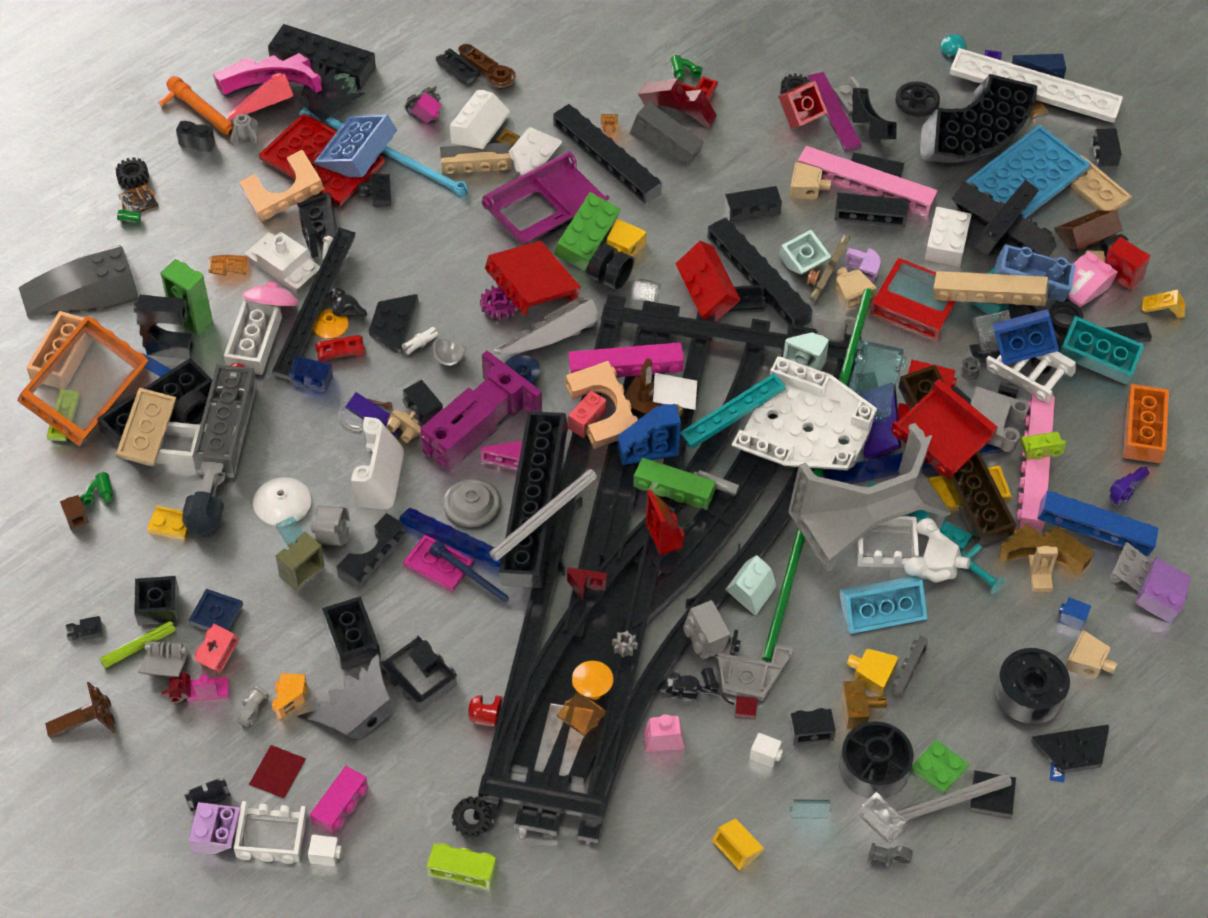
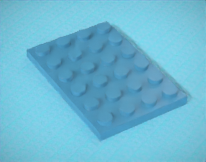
(1039, 160)

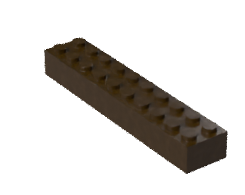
(972, 485)

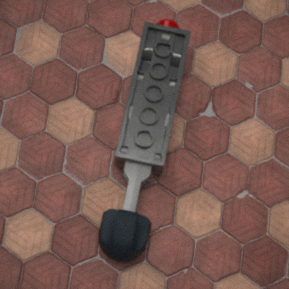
(219, 443)

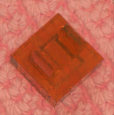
(609, 119)

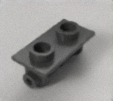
(411, 101)

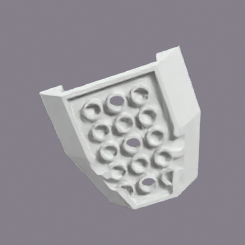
(812, 401)

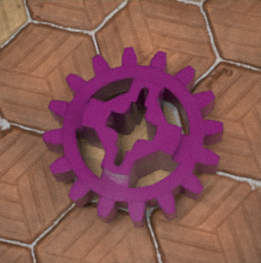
(499, 304)

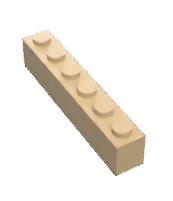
(991, 288)

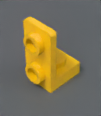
(1165, 300)

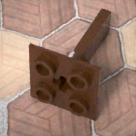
(642, 390)
(97, 709)

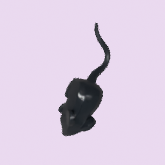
(686, 686)

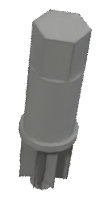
(721, 484)

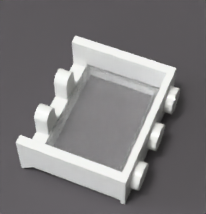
(889, 544)
(270, 833)

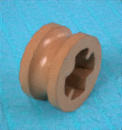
(813, 277)

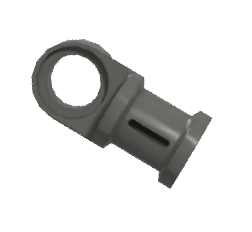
(897, 854)

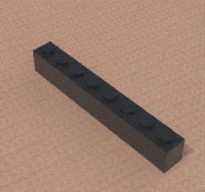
(607, 153)
(759, 272)

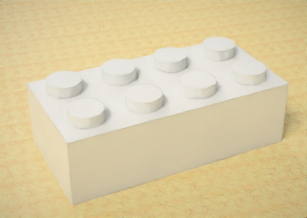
(253, 335)

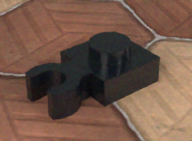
(88, 629)

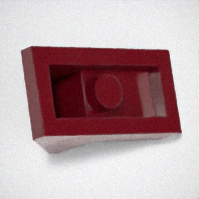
(582, 579)

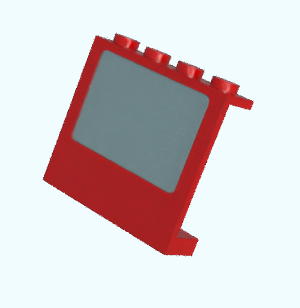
(910, 301)

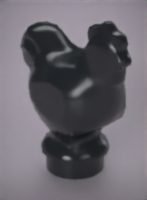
(345, 304)

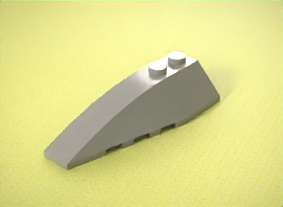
(558, 325)

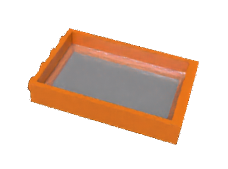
(82, 380)

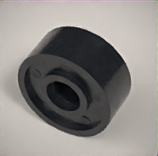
(1032, 685)
(869, 774)

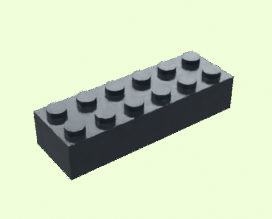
(331, 53)
(1022, 231)
(175, 383)

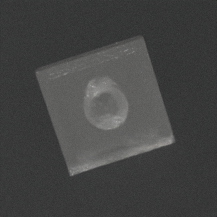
(985, 330)

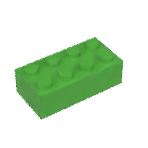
(587, 231)
(186, 283)

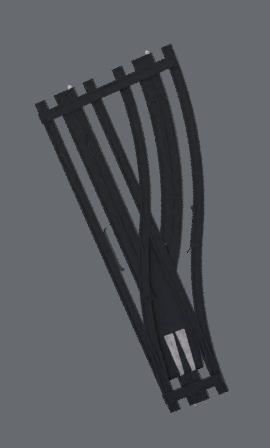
(638, 587)

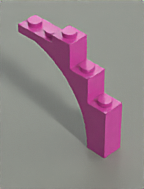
(250, 72)

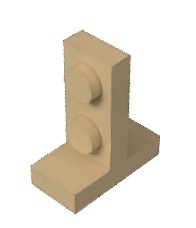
(1041, 568)

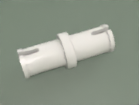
(420, 340)

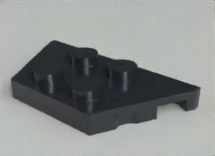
(393, 320)
(1074, 748)

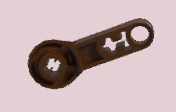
(497, 75)

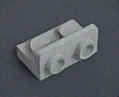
(844, 94)

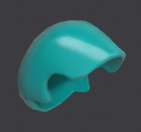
(951, 44)

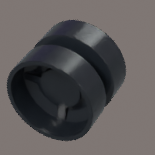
(610, 266)

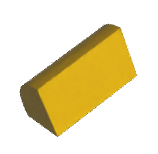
(737, 844)

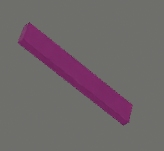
(836, 114)

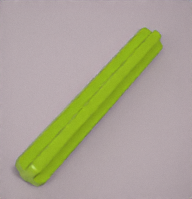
(137, 644)

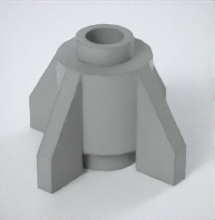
(243, 129)

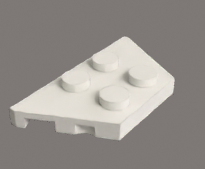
(532, 150)

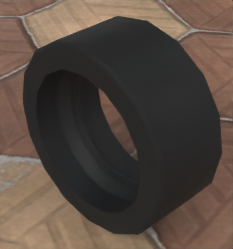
(1066, 308)
(186, 403)

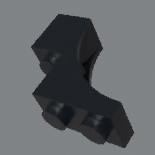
(864, 113)

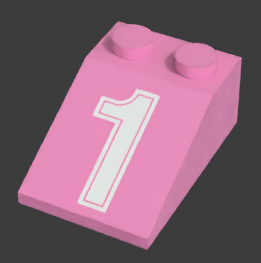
(1090, 279)

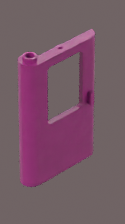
(557, 182)

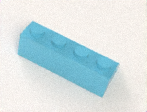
(883, 604)

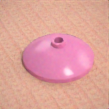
(270, 295)

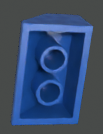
(1025, 337)

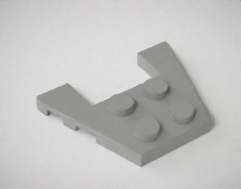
(749, 676)

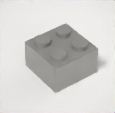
(706, 630)

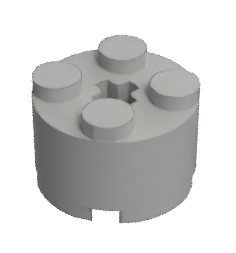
(331, 525)

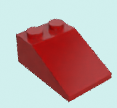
(662, 525)

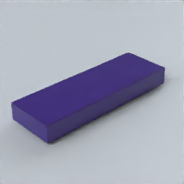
(365, 408)

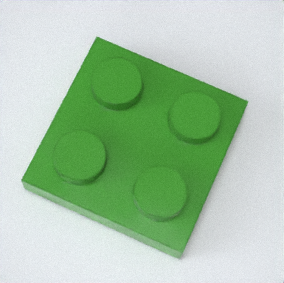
(939, 767)

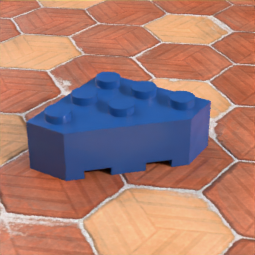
(651, 436)

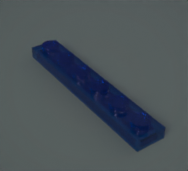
(449, 536)

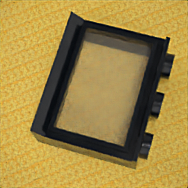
(412, 681)

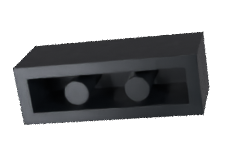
(752, 203)

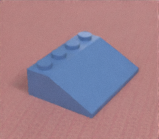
(357, 144)

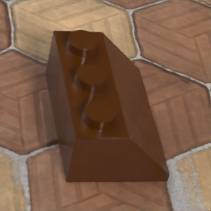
(1089, 229)

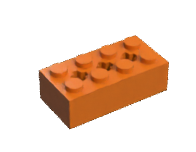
(1146, 423)

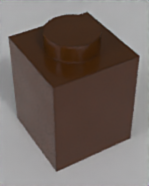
(74, 512)

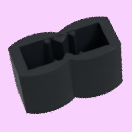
(195, 136)

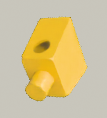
(626, 237)
(874, 668)

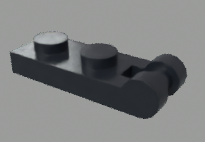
(458, 65)

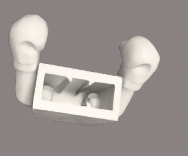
(940, 558)

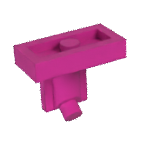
(208, 689)

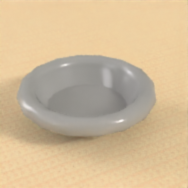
(472, 502)

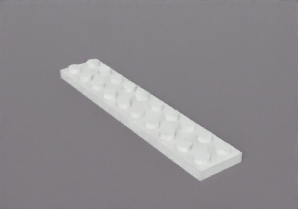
(1049, 90)

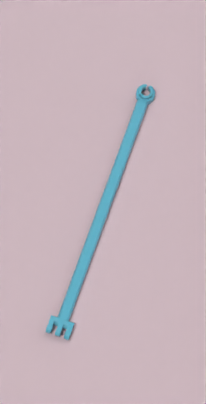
(458, 187)

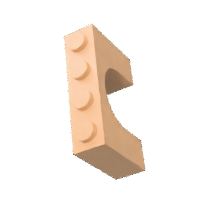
(269, 204)
(603, 380)

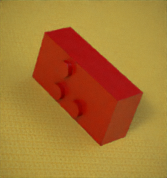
(707, 281)

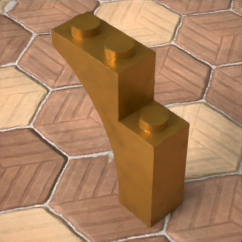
(1026, 540)

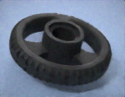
(917, 99)

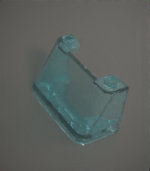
(876, 375)

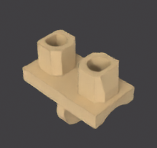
(405, 423)

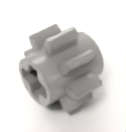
(624, 644)

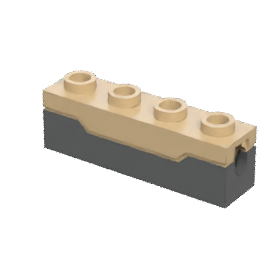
(470, 159)

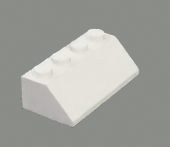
(478, 120)

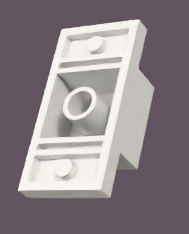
(283, 260)

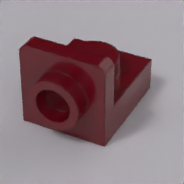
(178, 688)

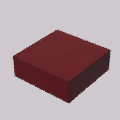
(746, 707)

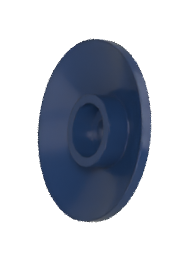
(525, 365)

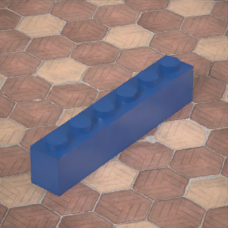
(1097, 522)

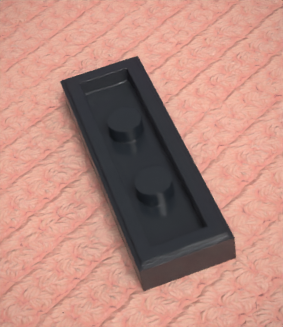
(888, 166)

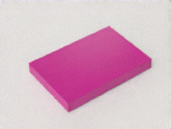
(436, 568)

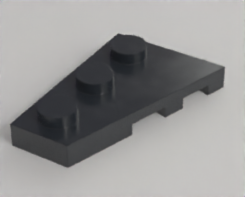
(321, 215)

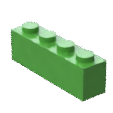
(674, 483)

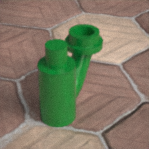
(678, 67)
(104, 487)

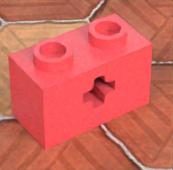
(587, 412)
(216, 659)

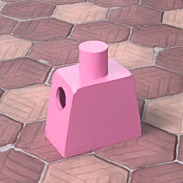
(663, 734)

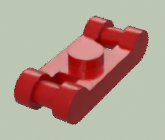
(340, 348)

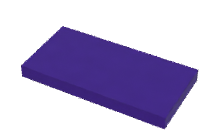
(880, 436)

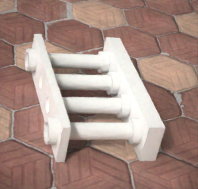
(1057, 360)

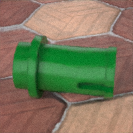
(129, 216)

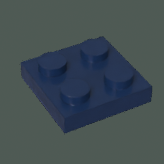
(215, 609)

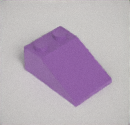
(1163, 590)

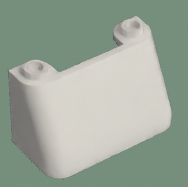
(377, 484)

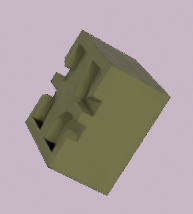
(300, 561)

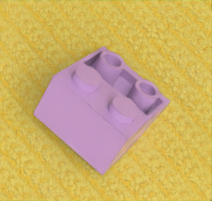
(213, 828)

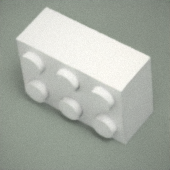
(947, 237)

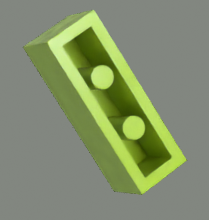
(461, 865)

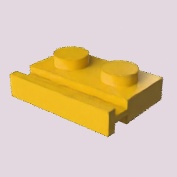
(167, 523)

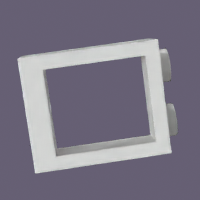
(176, 457)

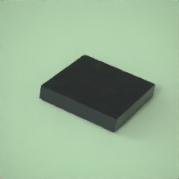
(308, 232)
(996, 802)

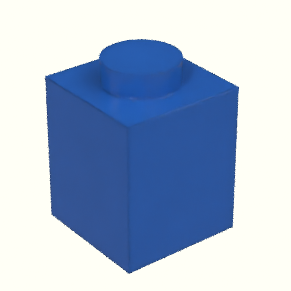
(1074, 613)

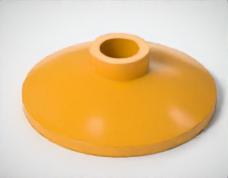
(330, 329)

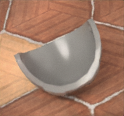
(448, 352)

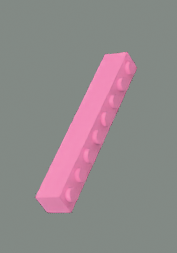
(869, 180)
(1035, 471)

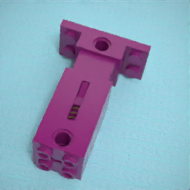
(475, 413)

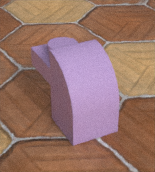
(866, 262)

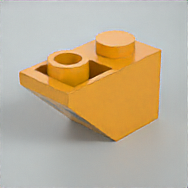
(290, 693)

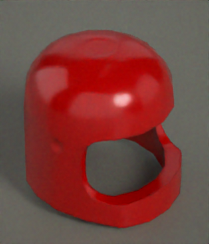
(484, 714)

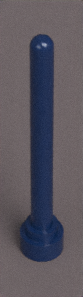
(438, 550)

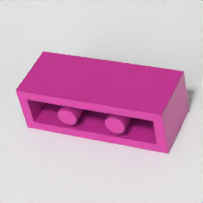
(339, 800)

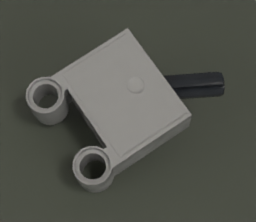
(997, 408)

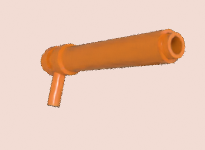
(183, 92)

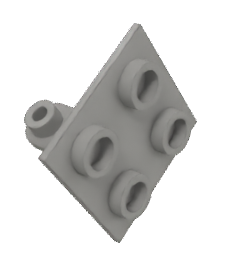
(1131, 567)
(163, 660)

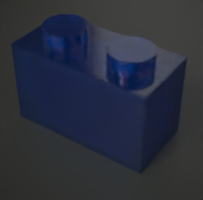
(310, 374)

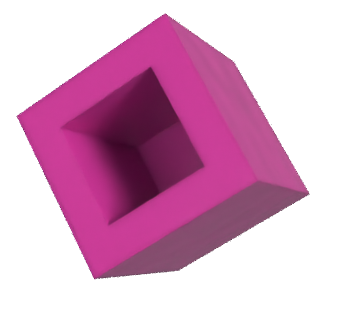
(426, 108)

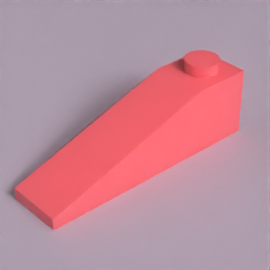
(269, 93)

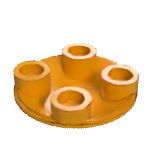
(592, 679)

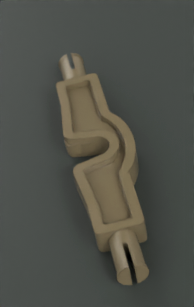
(831, 265)

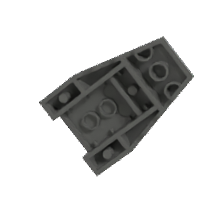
(87, 282)

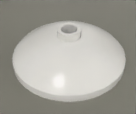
(273, 509)

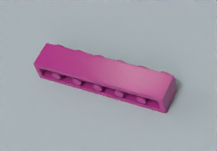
(629, 360)

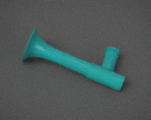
(995, 583)

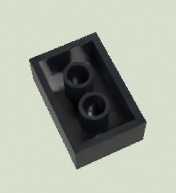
(351, 632)

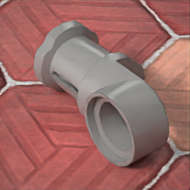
(249, 713)

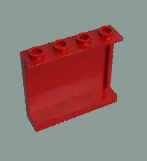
(531, 276)
(955, 428)

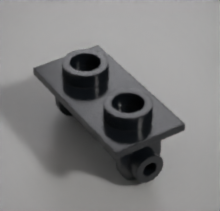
(216, 792)

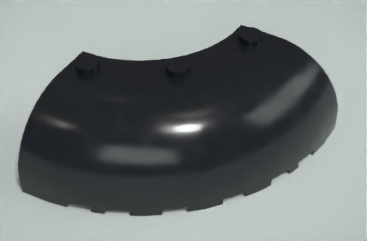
(987, 124)

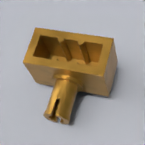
(857, 703)

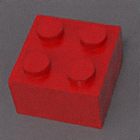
(803, 104)
(1128, 262)

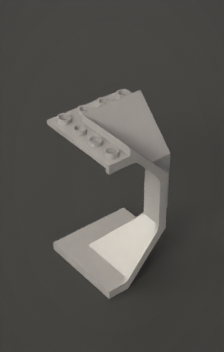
(839, 514)

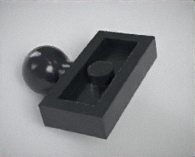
(380, 189)

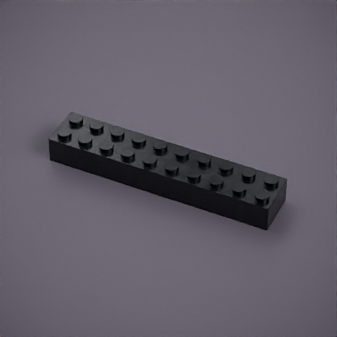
(534, 488)

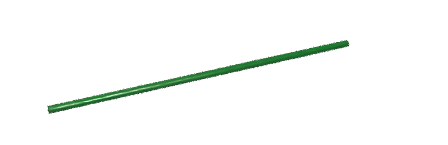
(799, 538)

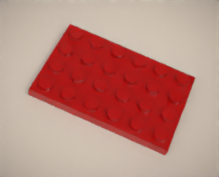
(312, 138)

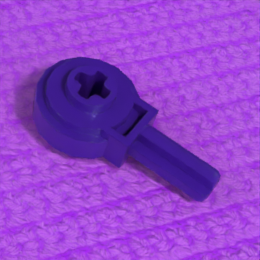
(1123, 489)

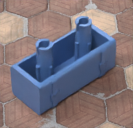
(1026, 263)

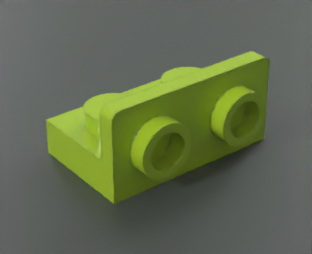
(1043, 445)

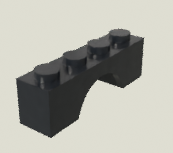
(357, 567)

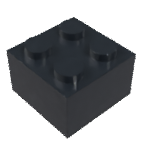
(156, 600)

